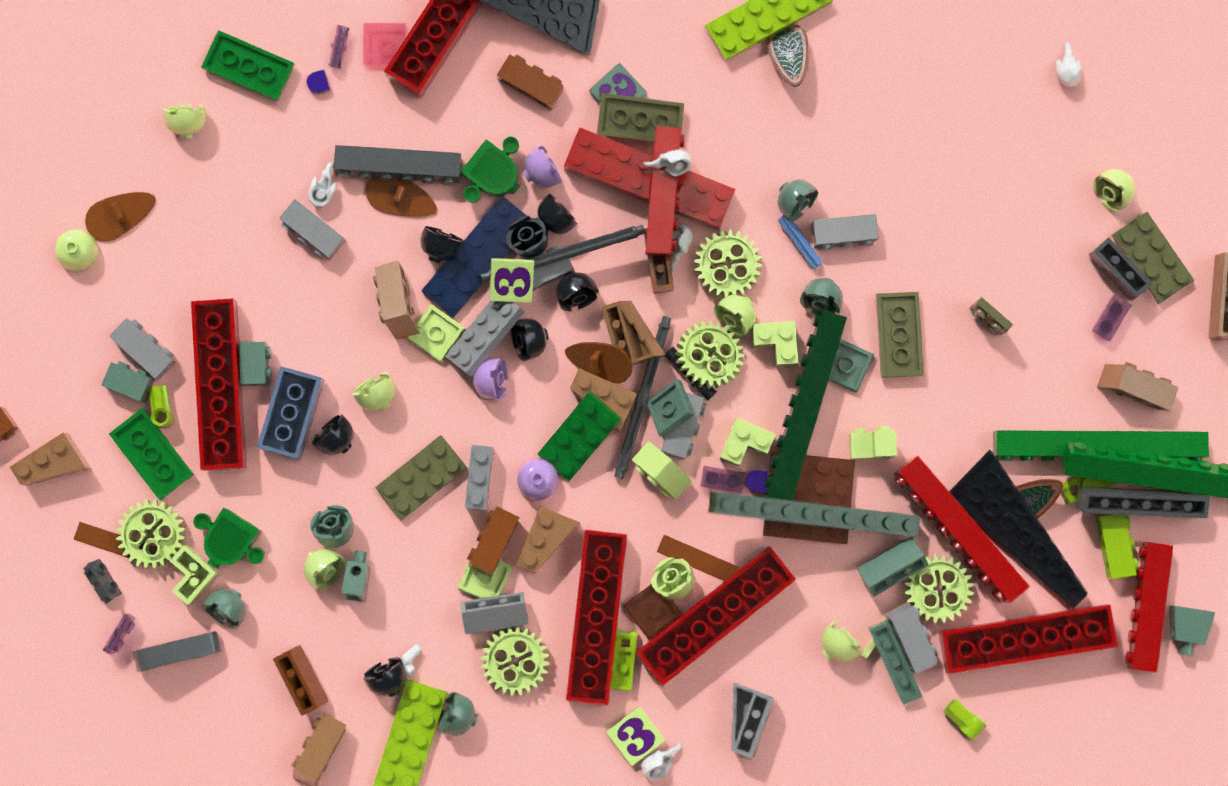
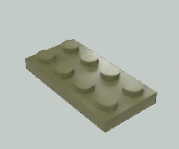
(636, 116)
(1153, 256)
(899, 334)
(421, 477)

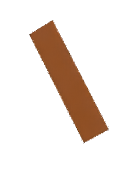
(103, 539)
(697, 558)

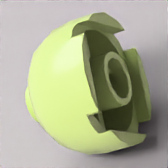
(185, 119)
(1115, 188)
(76, 250)
(736, 313)
(375, 393)
(322, 567)
(673, 579)
(839, 644)

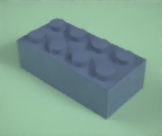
(290, 413)

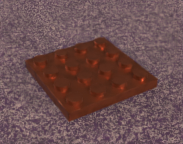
(820, 482)

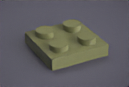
(996, 321)

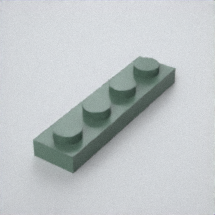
(895, 661)

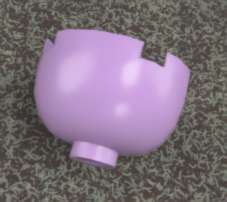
(541, 168)
(490, 377)
(537, 479)

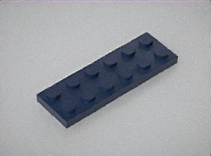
(461, 276)

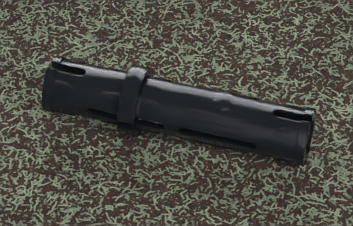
(707, 393)

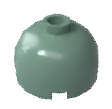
(795, 198)
(822, 295)
(332, 526)
(226, 607)
(458, 715)

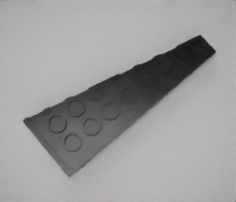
(563, 20)
(1003, 512)

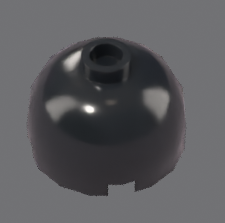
(555, 216)
(527, 237)
(439, 244)
(576, 290)
(529, 338)
(335, 436)
(386, 678)

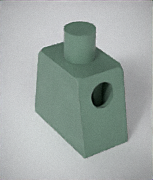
(355, 587)
(1190, 627)

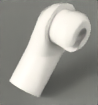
(408, 658)

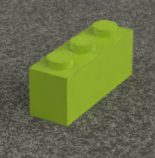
(1116, 546)

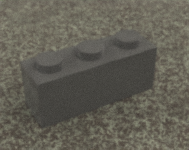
(1120, 269)

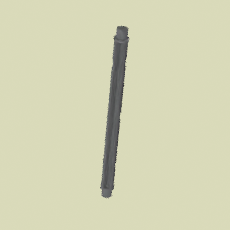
(581, 248)
(641, 401)

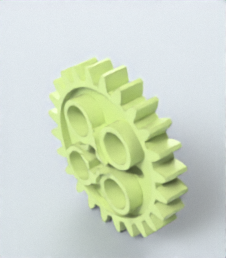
(724, 245)
(718, 340)
(136, 521)
(959, 587)
(523, 678)

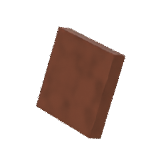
(651, 611)

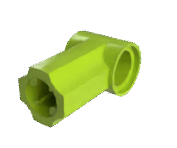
(160, 404)
(968, 722)

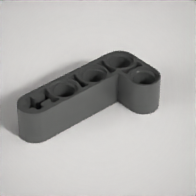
(176, 651)

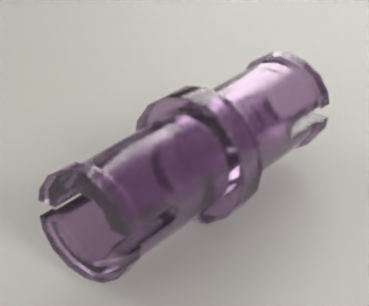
(338, 46)

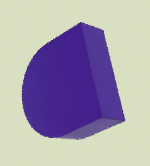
(318, 82)
(755, 480)

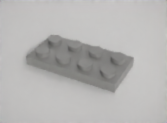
(484, 335)

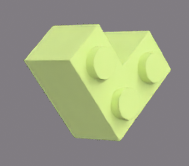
(781, 336)
(743, 436)
(873, 444)
(661, 471)
(197, 572)

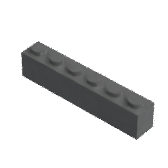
(397, 164)
(1142, 502)

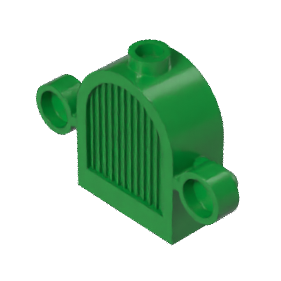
(492, 170)
(229, 538)

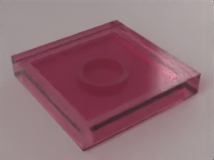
(381, 42)

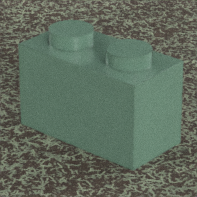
(254, 363)
(127, 382)

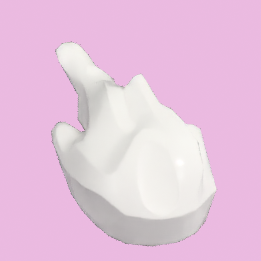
(1069, 70)
(676, 161)
(320, 191)
(683, 240)
(655, 765)

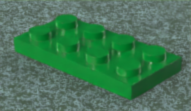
(248, 65)
(579, 435)
(151, 454)

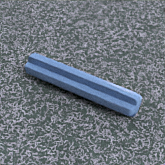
(800, 242)

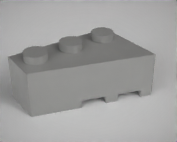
(750, 717)

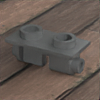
(97, 572)

